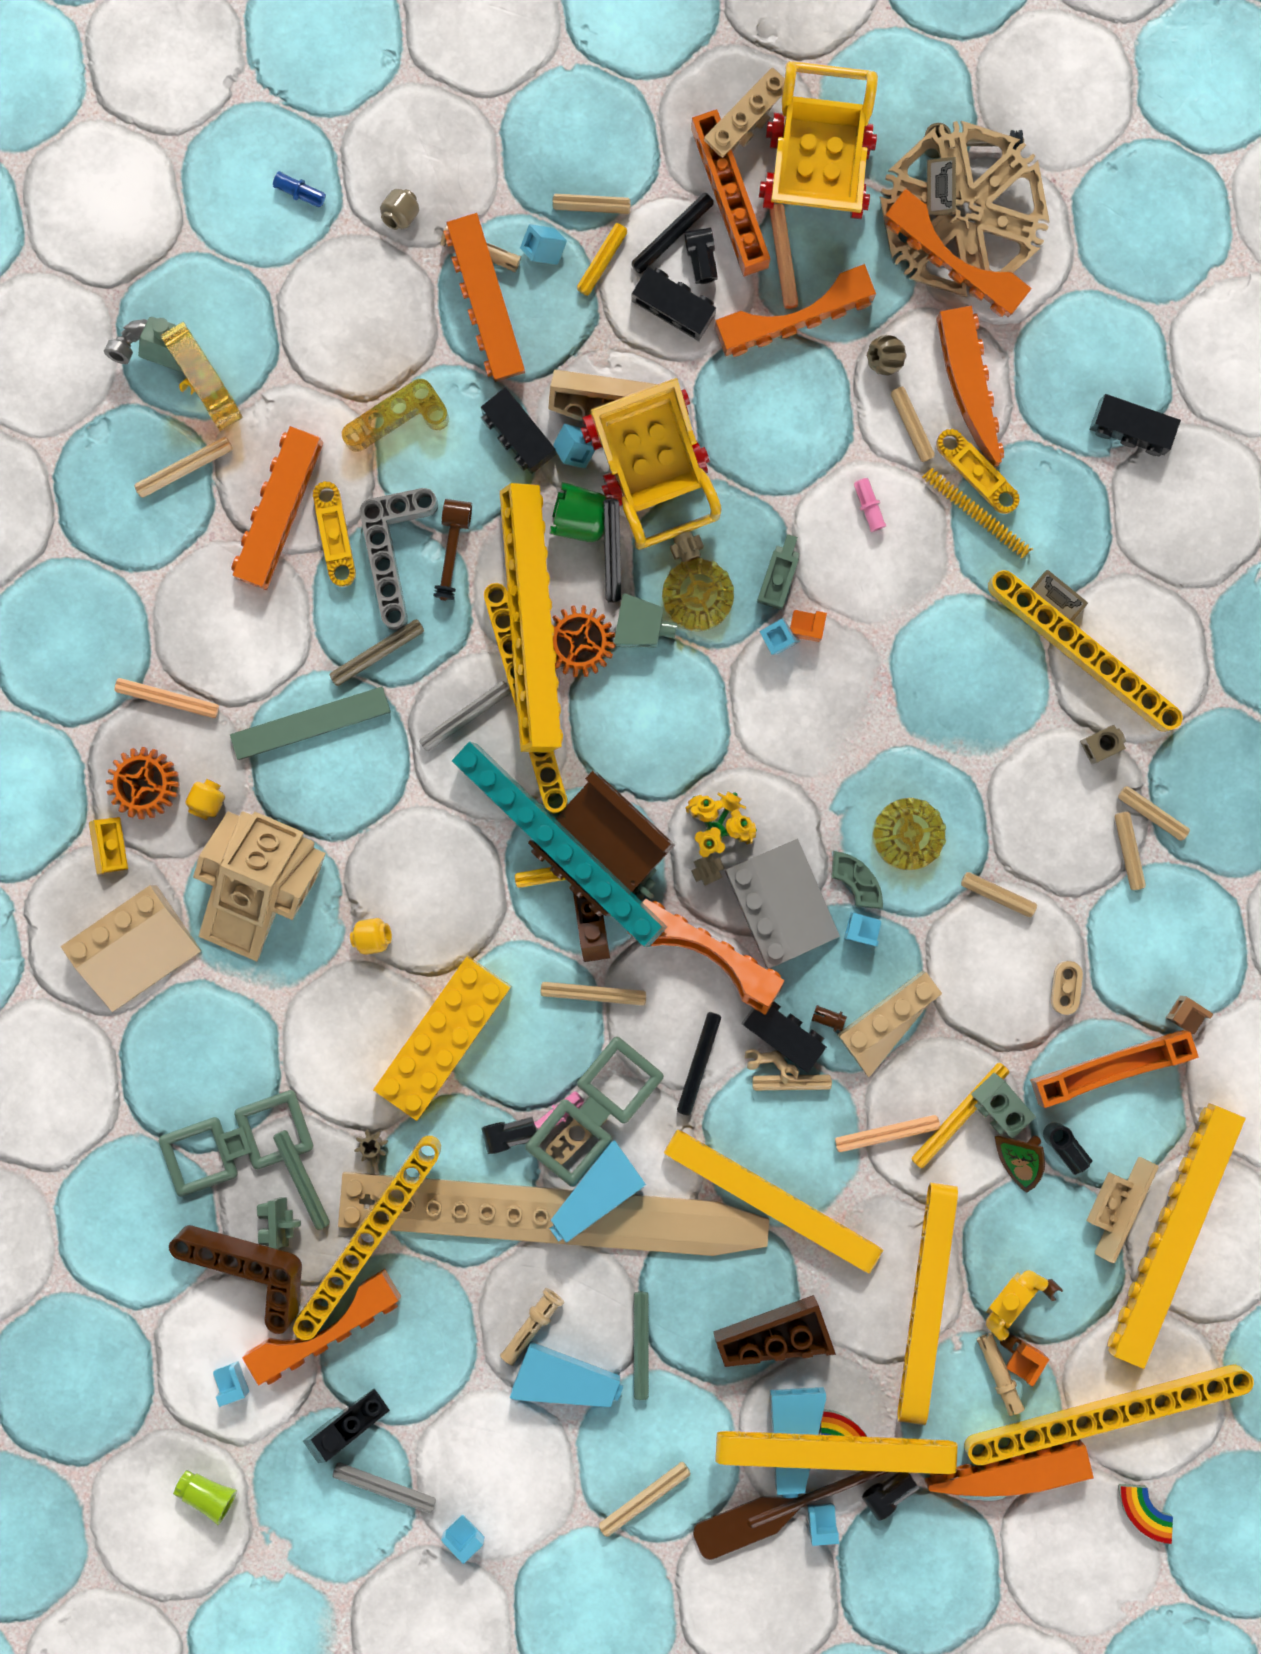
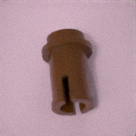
(831, 1019)

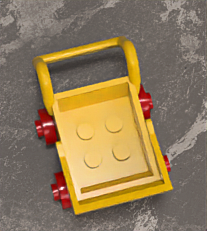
(821, 146)
(652, 454)

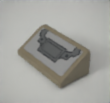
(941, 186)
(1059, 595)

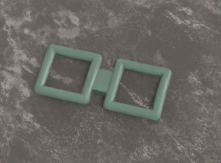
(594, 1111)
(234, 1143)

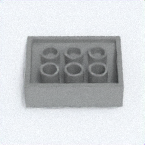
(782, 903)

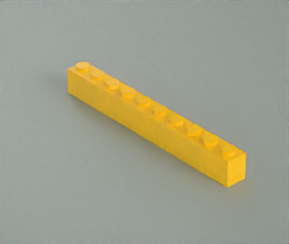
(530, 618)
(1175, 1235)

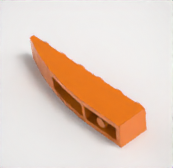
(968, 378)
(1018, 1475)

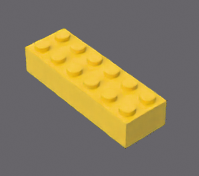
(442, 1038)

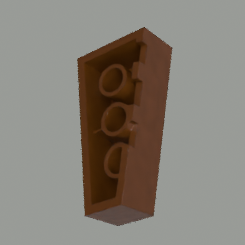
(776, 1335)

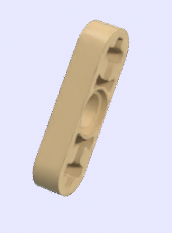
(567, 1152)

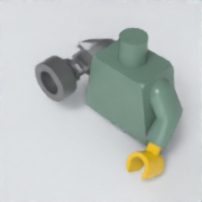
(150, 345)

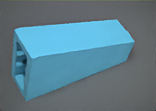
(599, 1192)
(563, 1379)
(795, 1413)

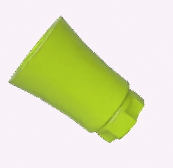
(205, 1495)

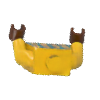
(1013, 1301)

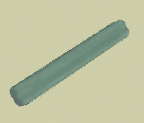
(301, 1179)
(641, 1345)

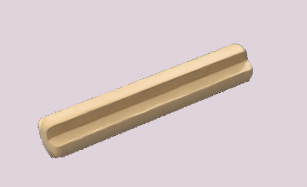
(591, 203)
(912, 424)
(1153, 813)
(1130, 851)
(998, 894)
(804, 1082)

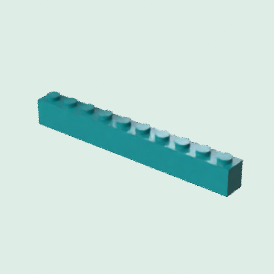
(559, 844)

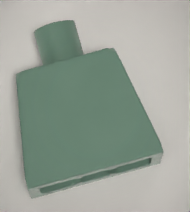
(641, 623)

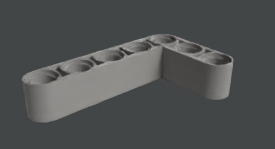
(386, 550)

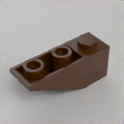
(591, 931)

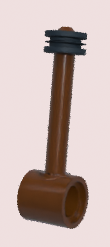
(457, 516)

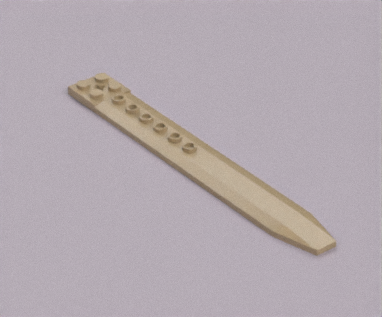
(527, 1212)

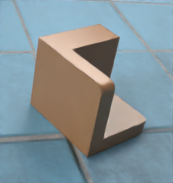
(1188, 1014)

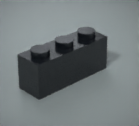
(674, 303)
(1134, 425)
(517, 431)
(786, 1036)

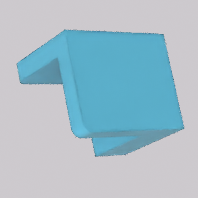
(543, 244)
(572, 447)
(779, 637)
(863, 929)
(230, 1383)
(822, 1524)
(462, 1539)

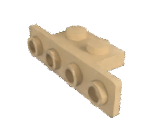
(746, 115)
(1119, 1205)

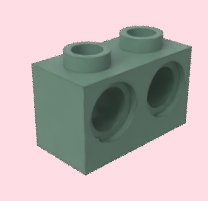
(1003, 1105)

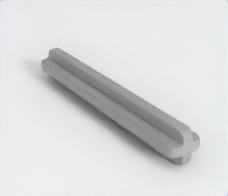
(465, 716)
(384, 1487)

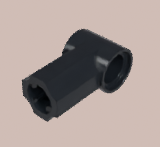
(700, 249)
(503, 1135)
(1068, 1148)
(884, 1497)

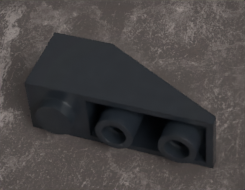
(345, 1426)

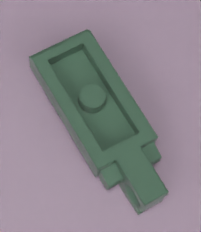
(779, 574)

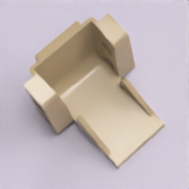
(254, 872)

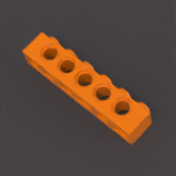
(731, 199)

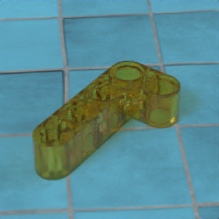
(202, 376)
(393, 420)

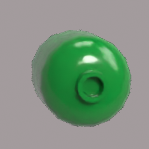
(578, 514)

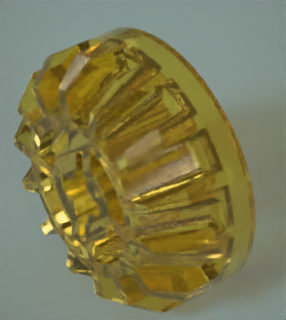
(676, 604)
(913, 857)

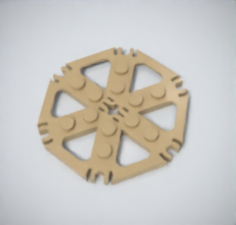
(987, 188)

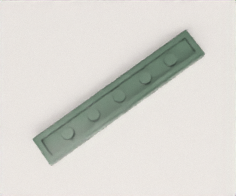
(310, 723)

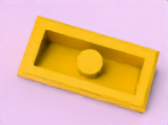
(108, 845)

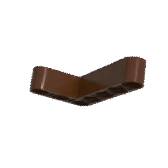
(247, 1260)

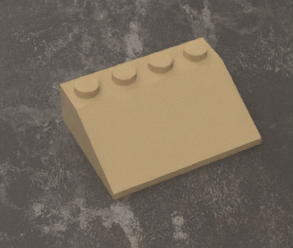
(131, 948)

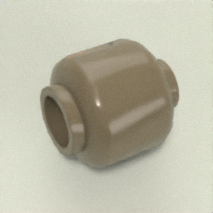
(399, 209)

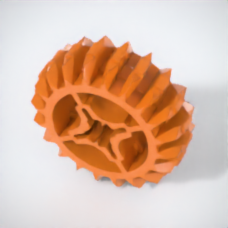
(590, 619)
(139, 794)

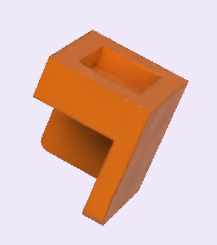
(808, 625)
(1027, 1362)

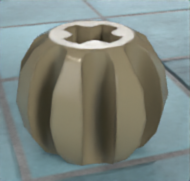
(886, 355)

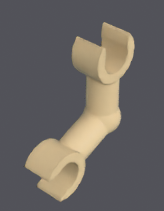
(771, 1057)

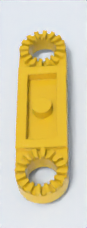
(977, 471)
(334, 534)

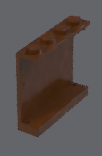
(612, 833)

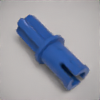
(299, 189)

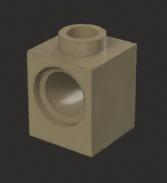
(1092, 744)

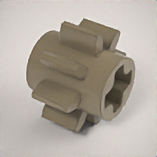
(686, 546)
(707, 869)
(363, 1146)

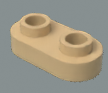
(1066, 987)

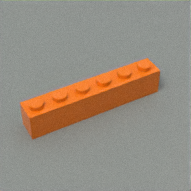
(485, 297)
(277, 507)

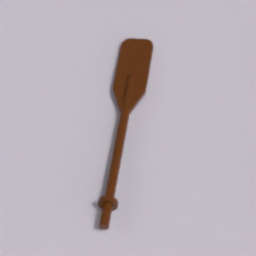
(762, 1517)

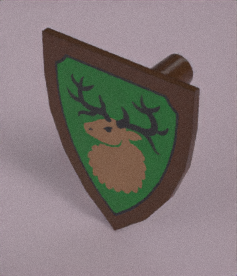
(1022, 1160)

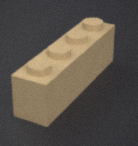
(578, 393)
(881, 1028)

